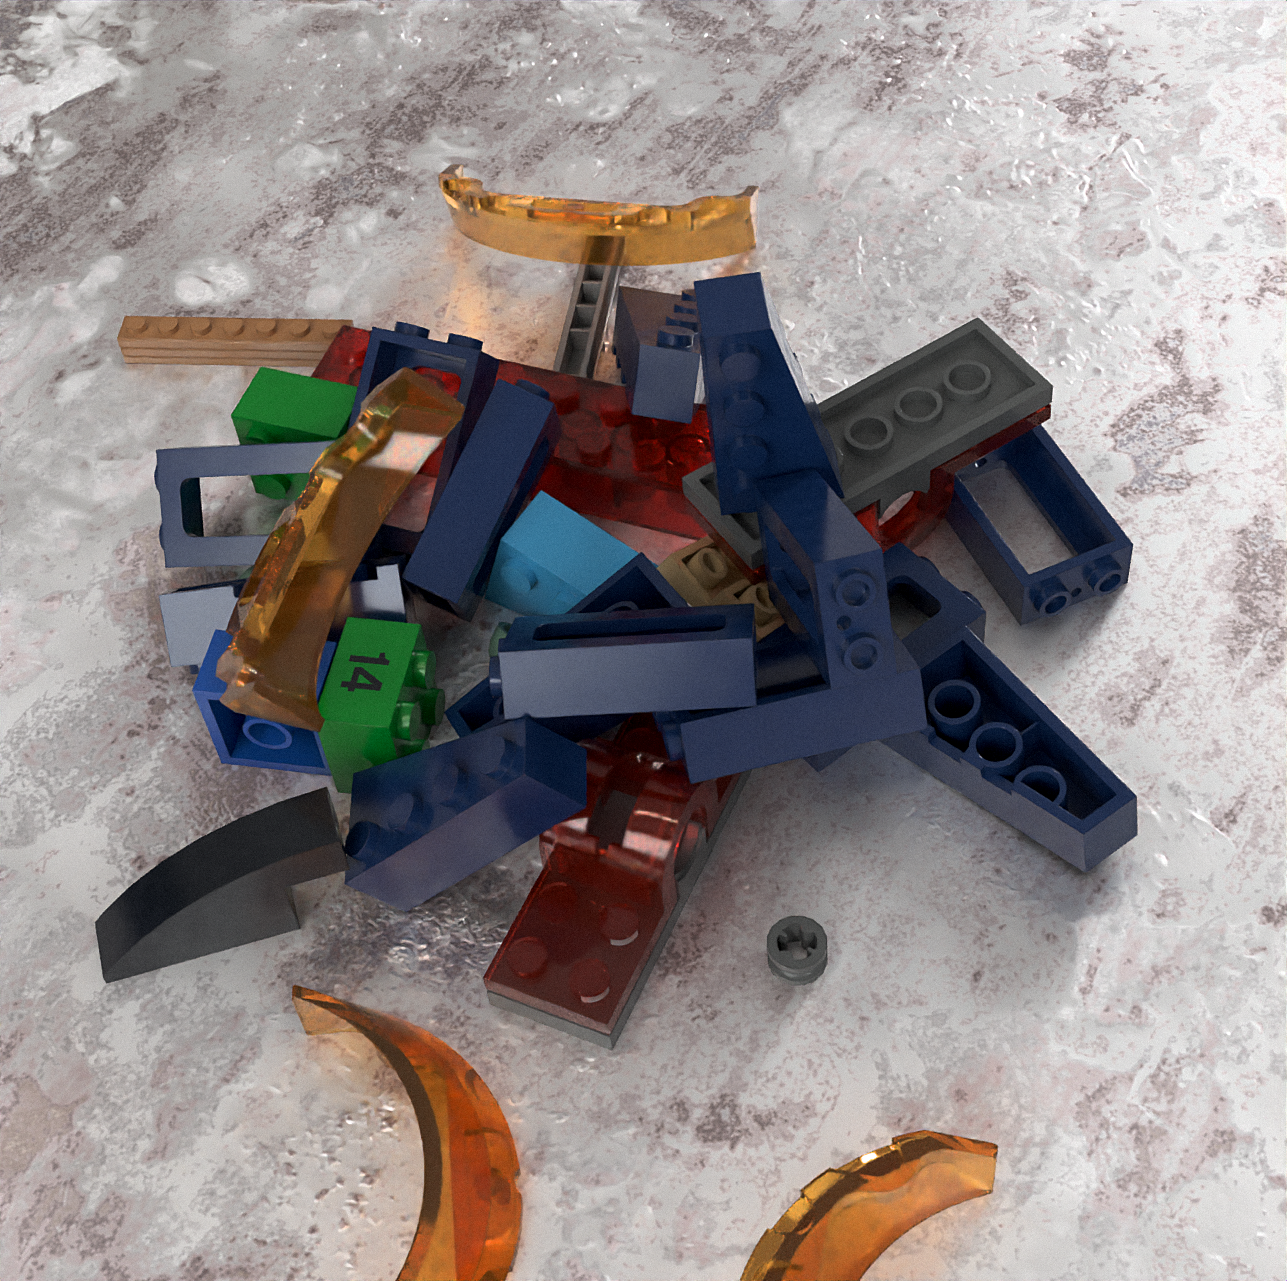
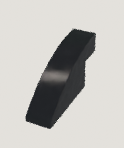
(222, 888)

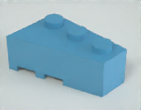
(552, 560)

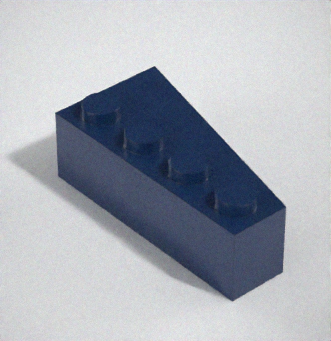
(1015, 755)
(458, 808)

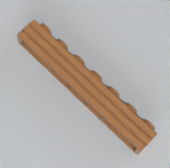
(227, 340)

